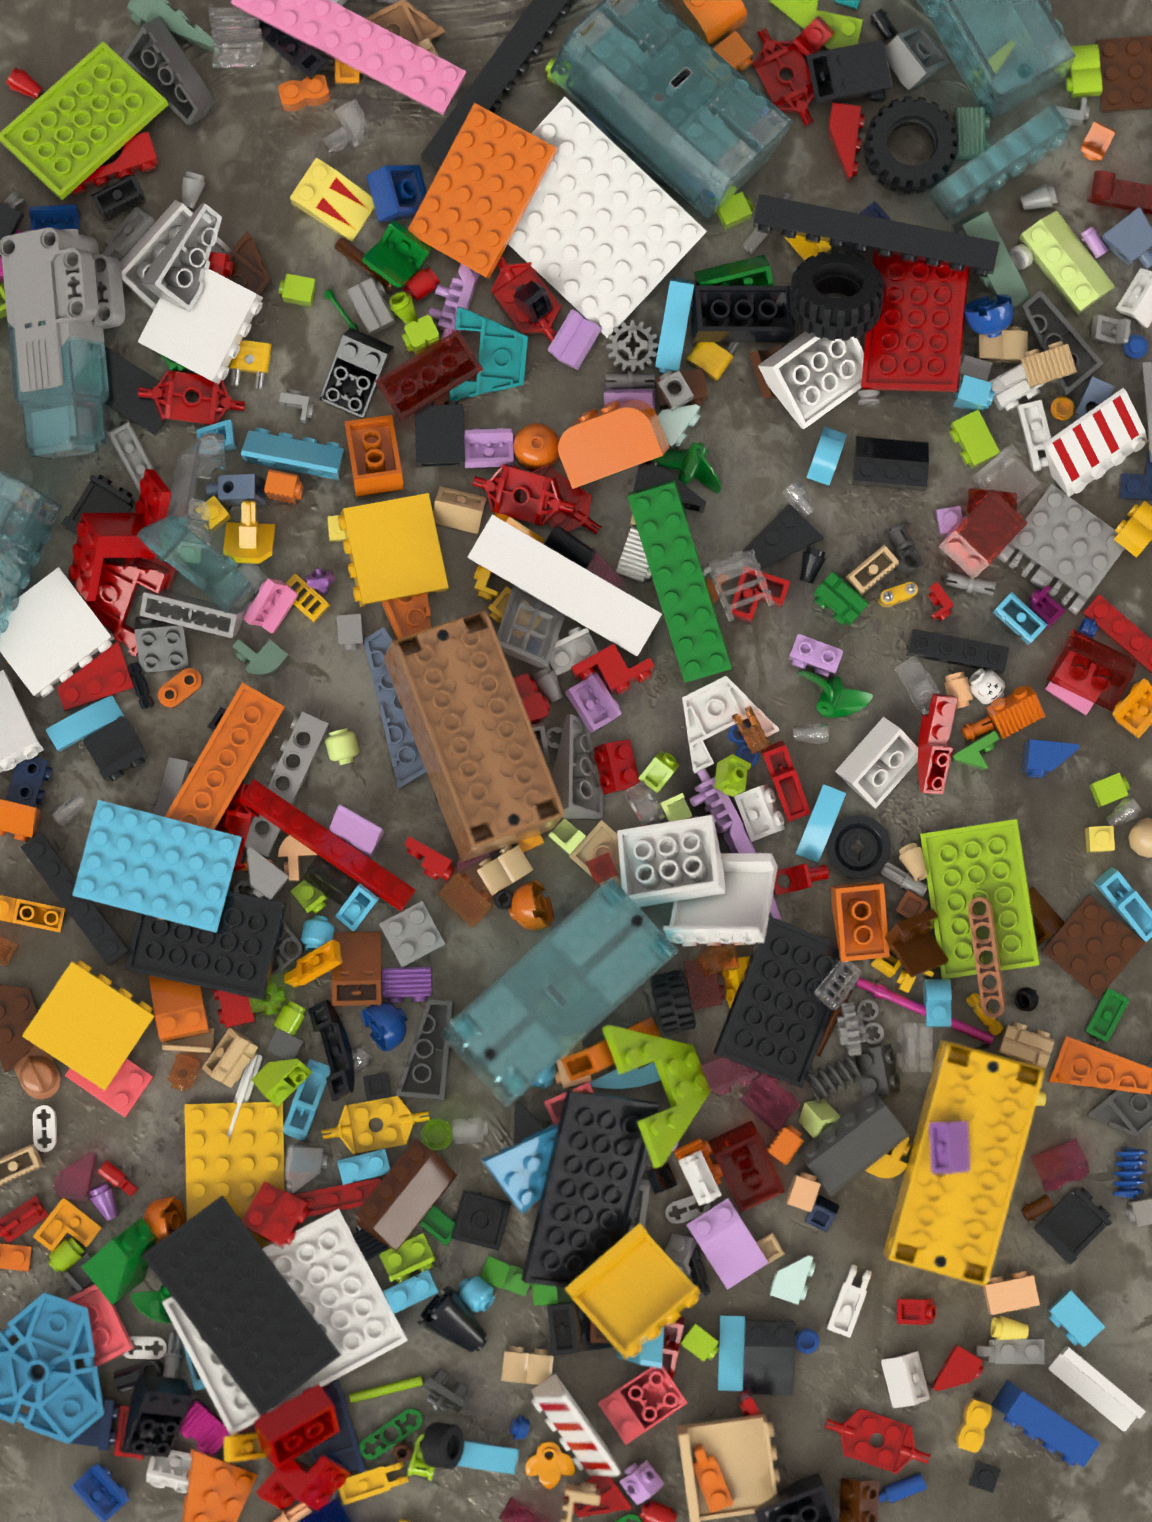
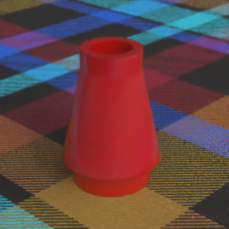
(23, 83)

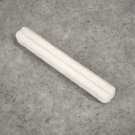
(246, 1086)

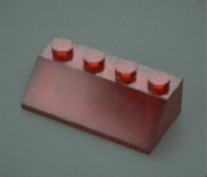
(428, 375)

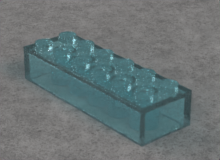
(999, 162)

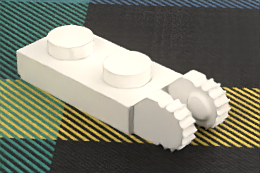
(848, 1303)

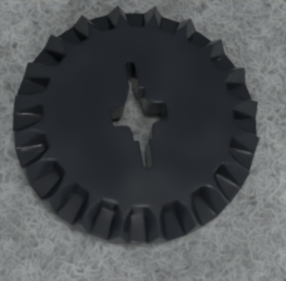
(870, 834)

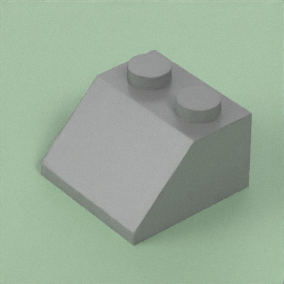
(915, 57)

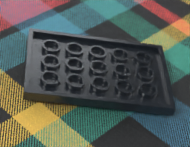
(230, 961)
(775, 1014)

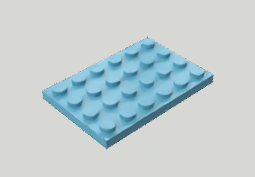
(157, 866)

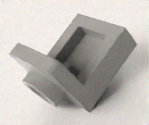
(1073, 116)
(1110, 330)
(294, 399)
(680, 1251)

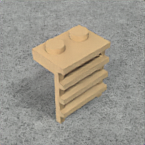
(586, 1493)

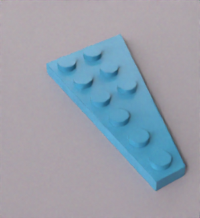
(523, 1167)

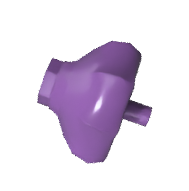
(320, 580)

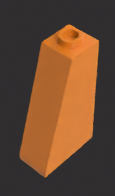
(598, 1055)

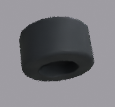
(442, 1445)

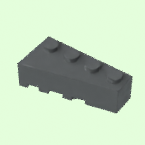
(167, 69)
(1052, 327)
(429, 1057)

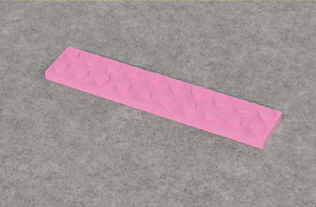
(363, 47)

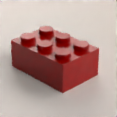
(296, 1426)

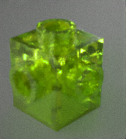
(269, 1008)

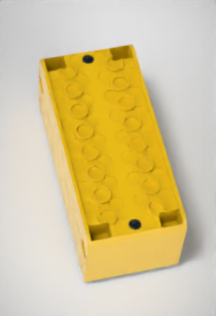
(957, 1218)

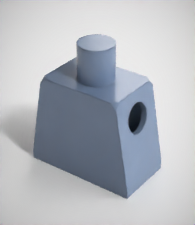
(1131, 239)
(1095, 392)
(238, 488)

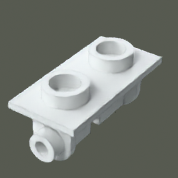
(699, 1178)

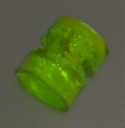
(437, 1134)

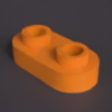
(181, 690)

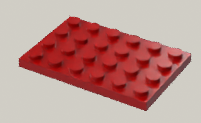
(919, 328)

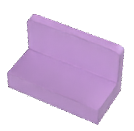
(574, 340)

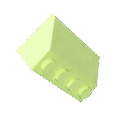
(1066, 262)

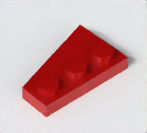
(96, 680)

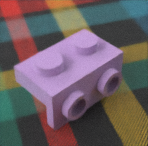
(488, 447)
(815, 655)
(593, 702)

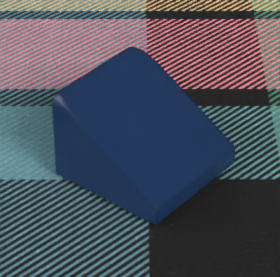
(822, 1213)

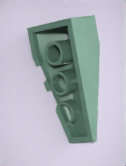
(177, 23)

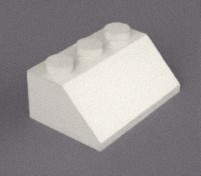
(879, 762)

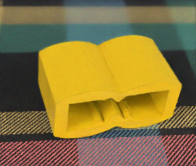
(1137, 531)
(971, 1431)

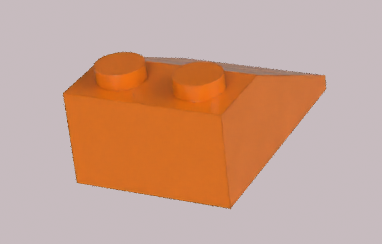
(374, 455)
(860, 920)
(178, 1009)

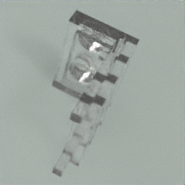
(238, 46)
(735, 566)

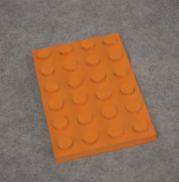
(482, 190)

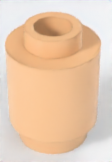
(959, 686)

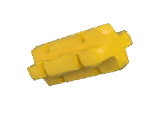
(995, 1027)

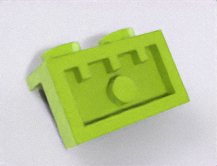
(411, 1256)

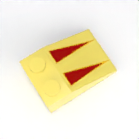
(333, 200)

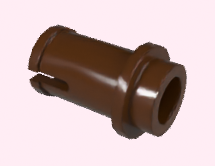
(1037, 1208)
(403, 1444)

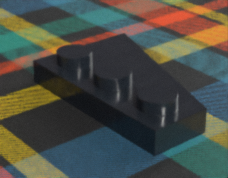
(783, 537)

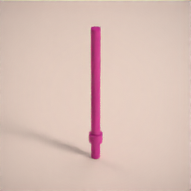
(880, 991)

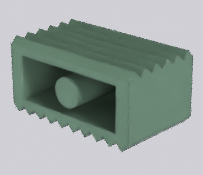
(971, 128)

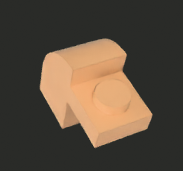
(293, 850)

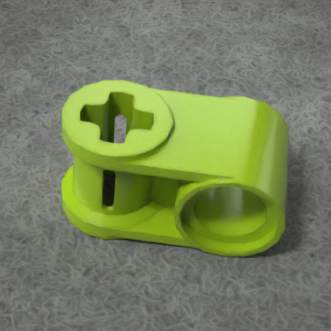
(417, 1464)

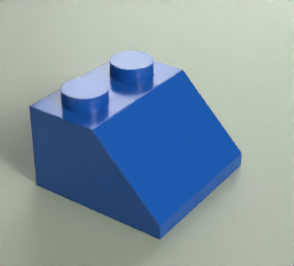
(397, 191)
(1044, 756)

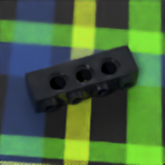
(957, 651)

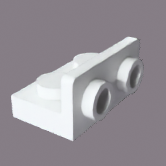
(572, 650)
(760, 812)
(170, 1471)

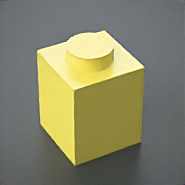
(1099, 839)

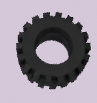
(673, 1002)

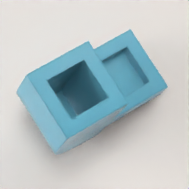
(826, 456)
(937, 1002)

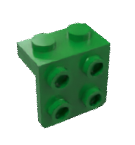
(397, 255)

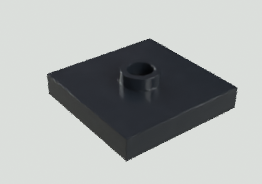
(480, 1220)

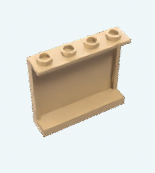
(743, 1457)

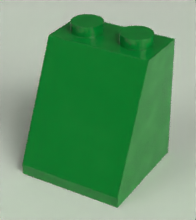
(120, 1262)

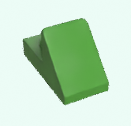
(971, 756)
(504, 1276)
(549, 1295)

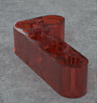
(1119, 194)

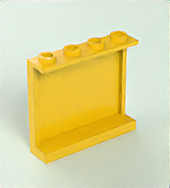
(393, 549)
(89, 1024)
(633, 1292)

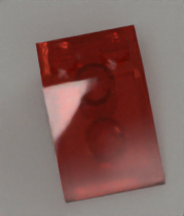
(982, 534)
(746, 1166)

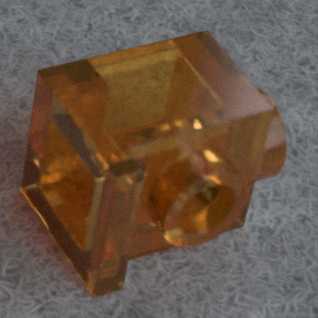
(191, 1065)

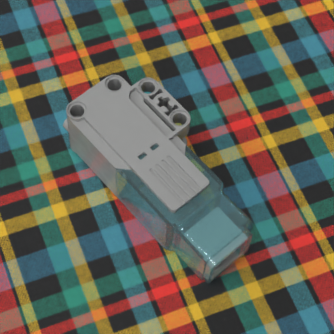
(56, 322)

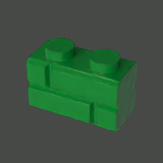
(840, 599)

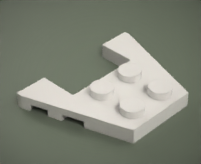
(711, 712)

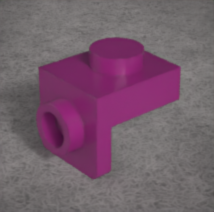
(1045, 606)

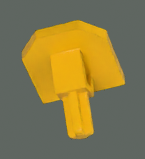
(249, 540)

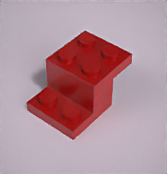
(613, 670)
(306, 1484)

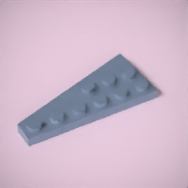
(401, 744)

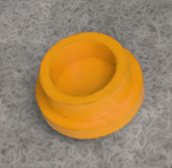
(1062, 408)

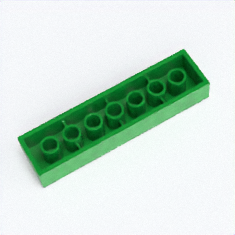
(679, 580)

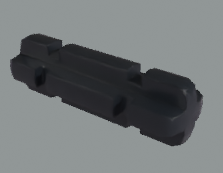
(140, 685)
(698, 1274)

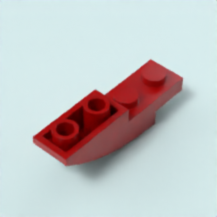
(933, 746)

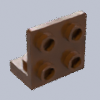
(915, 944)

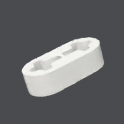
(51, 1127)
(146, 1353)

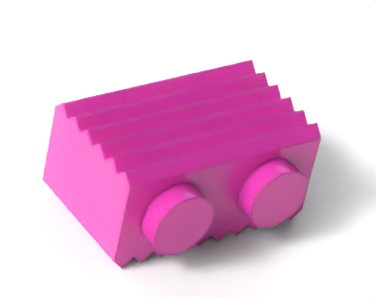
(204, 1427)

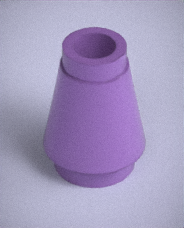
(104, 1200)

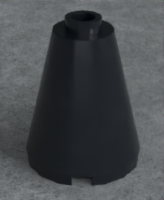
(453, 1321)

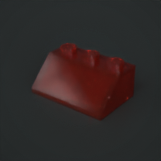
(1092, 670)

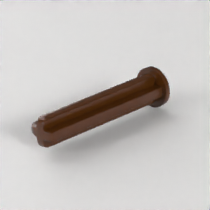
(356, 255)

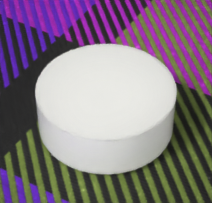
(1021, 256)

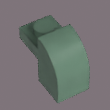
(266, 662)

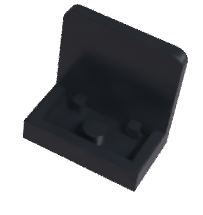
(569, 546)
(115, 749)

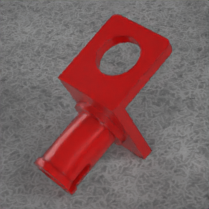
(800, 877)

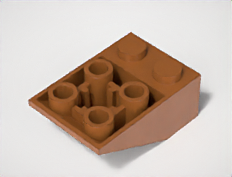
(359, 975)

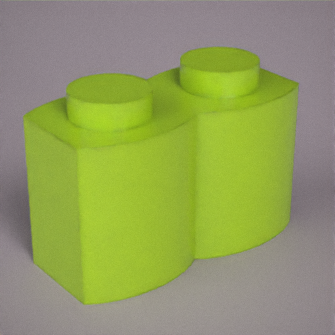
(1085, 72)

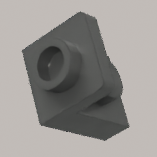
(76, 1277)

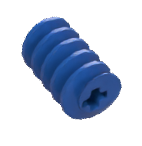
(1129, 1172)

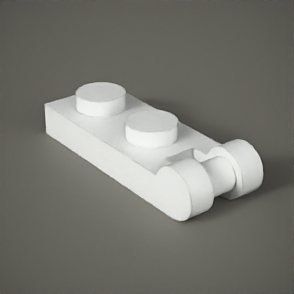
(1035, 431)

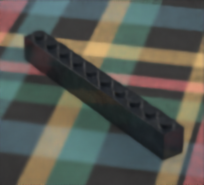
(500, 72)
(876, 234)

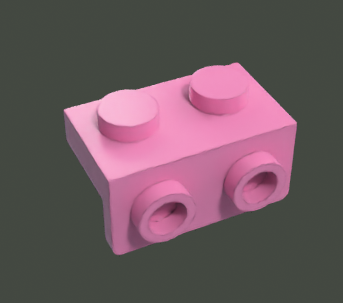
(270, 605)

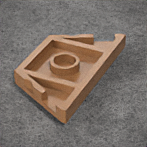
(406, 22)

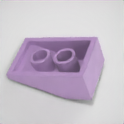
(356, 831)
(727, 1244)

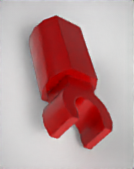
(117, 1178)

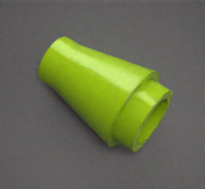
(403, 307)

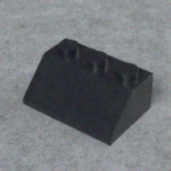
(891, 463)

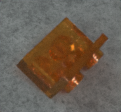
(465, 899)

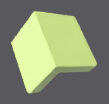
(676, 808)
(567, 836)
(817, 1117)

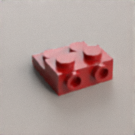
(435, 864)
(275, 1215)

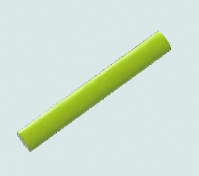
(386, 1389)

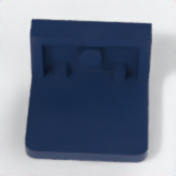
(101, 1432)

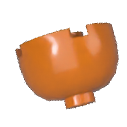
(536, 446)
(531, 908)
(164, 1216)

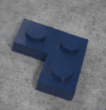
(1137, 486)

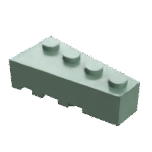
(1005, 276)

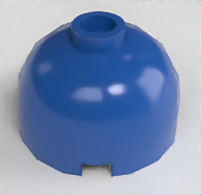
(990, 316)
(386, 1025)

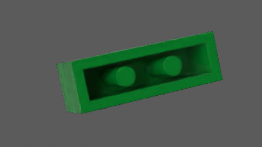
(746, 272)

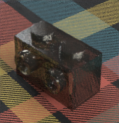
(330, 880)

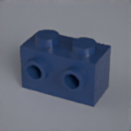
(29, 781)

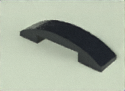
(294, 51)
(337, 1049)

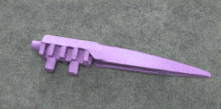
(458, 294)
(727, 821)

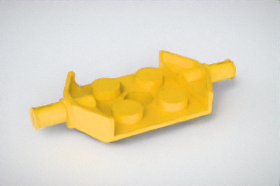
(355, 1128)

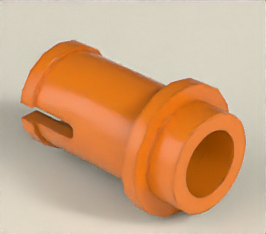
(977, 729)

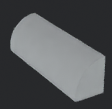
(191, 613)
(173, 780)

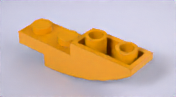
(31, 913)

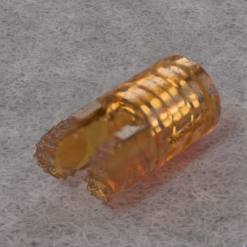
(754, 735)

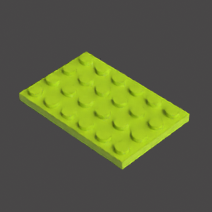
(82, 120)
(988, 865)

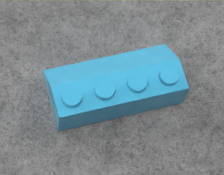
(292, 454)

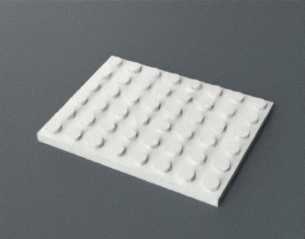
(600, 222)
(339, 1293)

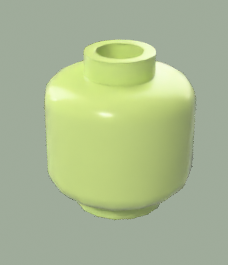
(342, 746)

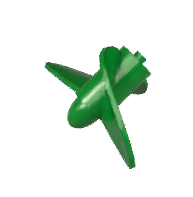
(691, 465)
(835, 699)
(151, 1304)

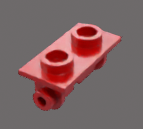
(22, 1219)

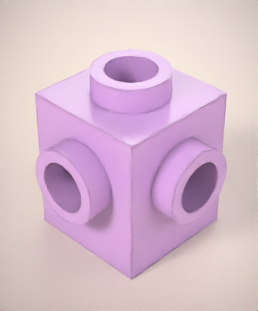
(641, 1481)

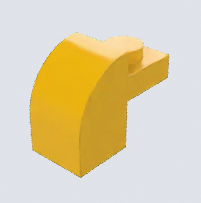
(890, 1165)

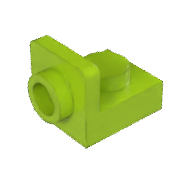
(659, 771)
(309, 897)

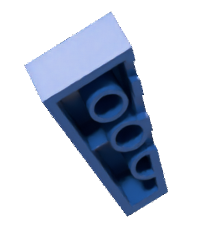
(1045, 1424)

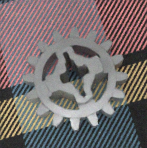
(622, 346)
(851, 1029)

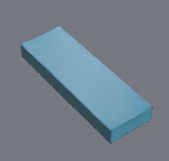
(731, 1353)

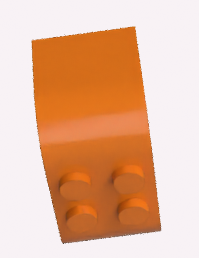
(712, 18)
(611, 441)

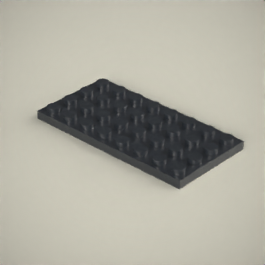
(587, 1186)
(241, 1305)

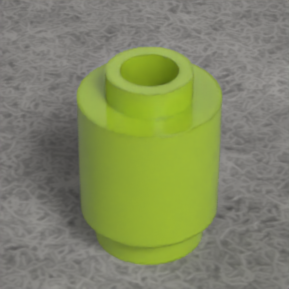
(290, 1018)
(66, 1255)

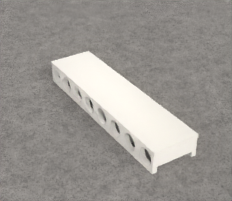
(564, 585)

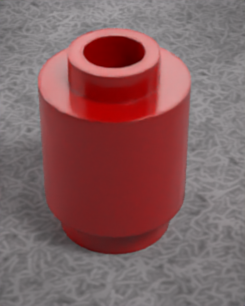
(421, 284)
(657, 1512)

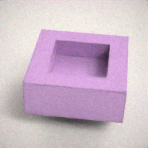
(948, 518)

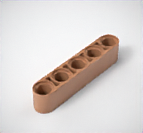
(994, 967)

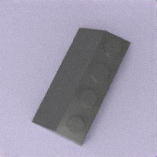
(852, 1143)

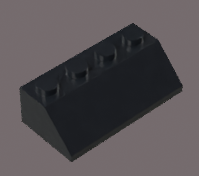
(741, 314)

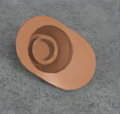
(38, 1074)

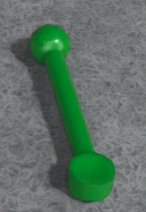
(329, 294)

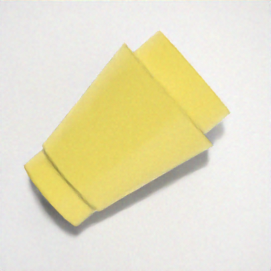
(1007, 1329)

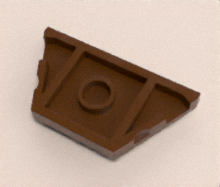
(248, 266)
(16, 1014)

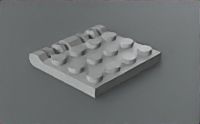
(1066, 545)

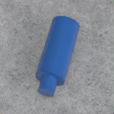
(903, 1488)

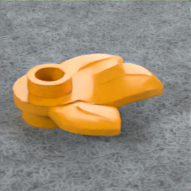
(549, 1468)

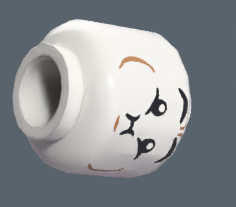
(986, 685)

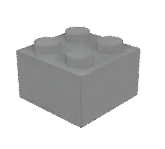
(412, 934)

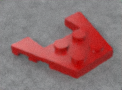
(116, 593)

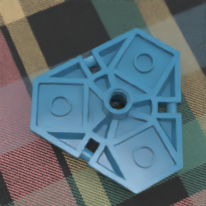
(65, 1398)

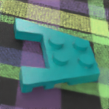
(500, 355)

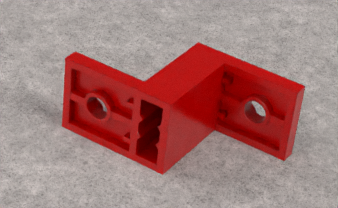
(116, 534)

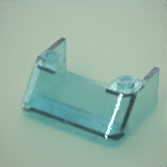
(196, 560)

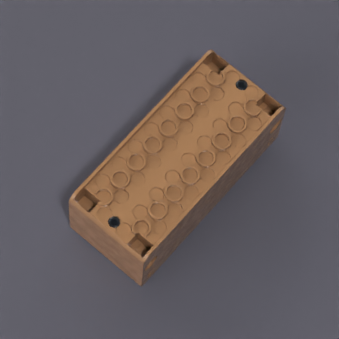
(473, 735)

